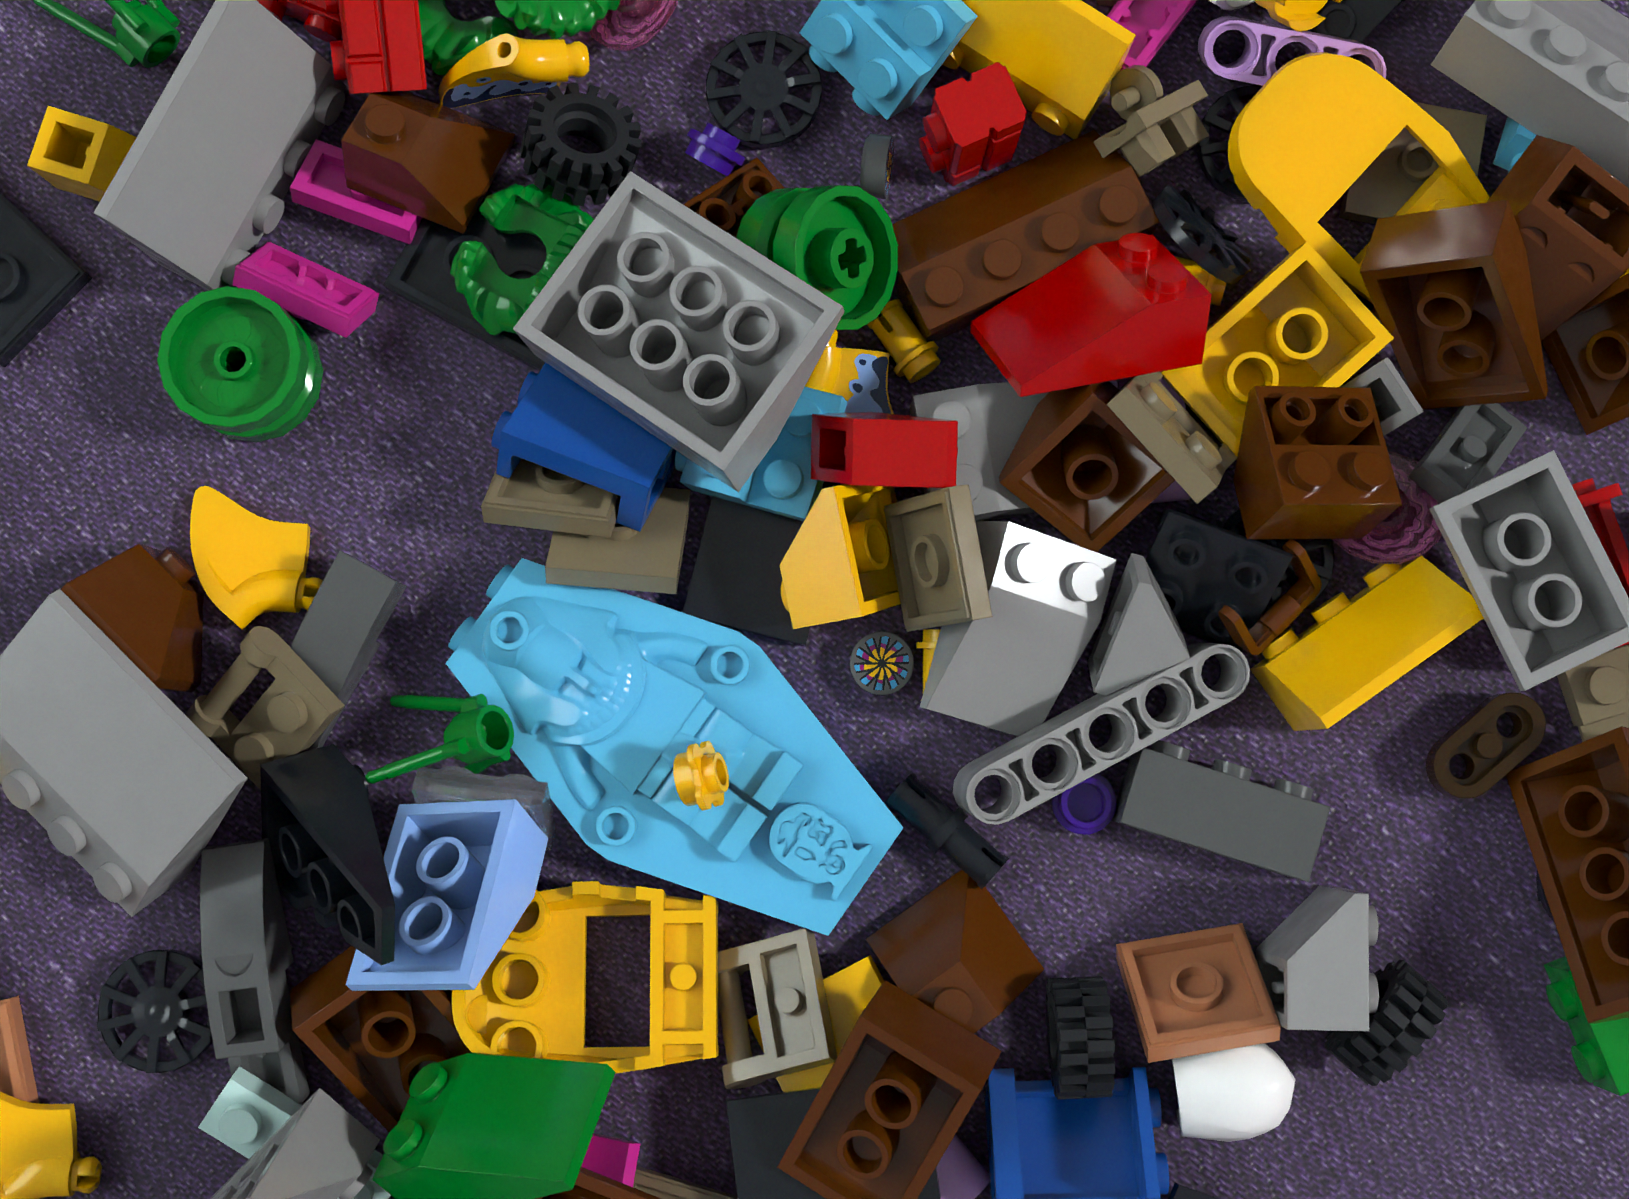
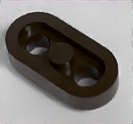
(1483, 748)

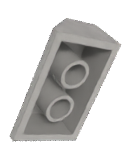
(1536, 570)

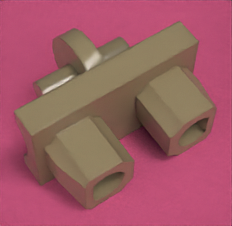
(1155, 124)

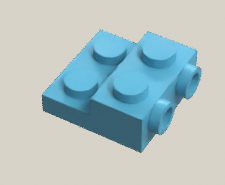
(885, 46)
(783, 476)

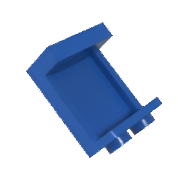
(586, 440)
(1073, 1145)

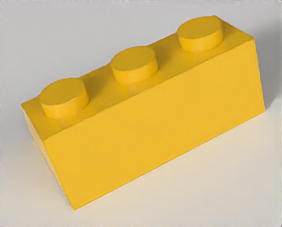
(1054, 52)
(1364, 642)

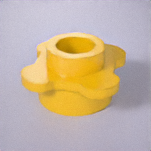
(701, 776)

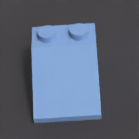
(457, 890)

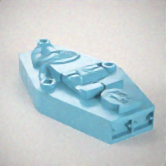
(621, 686)

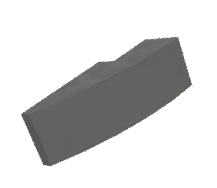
(343, 626)

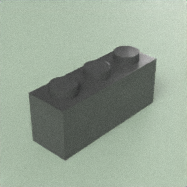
(1222, 810)

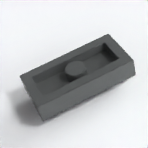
(1467, 450)

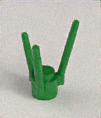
(142, 31)
(476, 736)

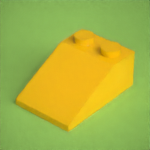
(1285, 331)

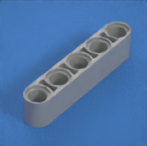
(1069, 734)

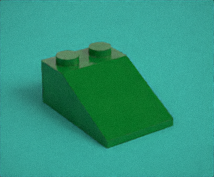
(494, 1128)

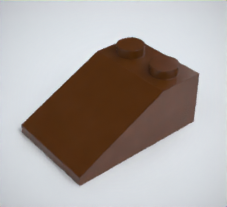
(1458, 304)
(373, 1037)
(889, 1102)

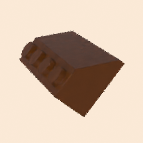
(1012, 231)
(1579, 839)

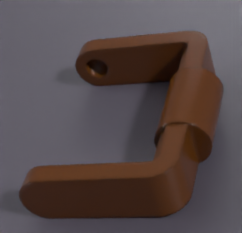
(1282, 612)

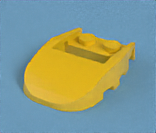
(1313, 138)
(536, 985)

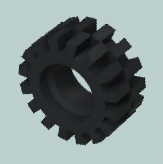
(583, 117)
(1402, 1022)
(1080, 1037)

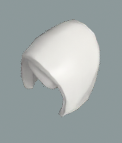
(1232, 1093)

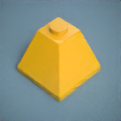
(841, 558)

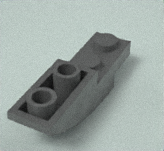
(245, 965)

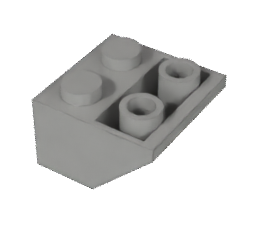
(1320, 962)

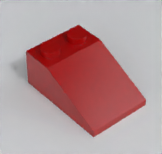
(1099, 319)

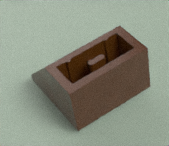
(1313, 464)

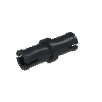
(946, 830)

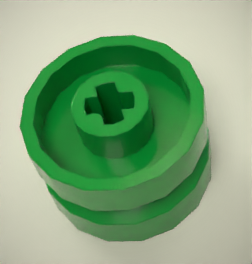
(832, 241)
(210, 343)

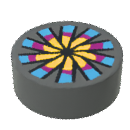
(877, 165)
(881, 663)

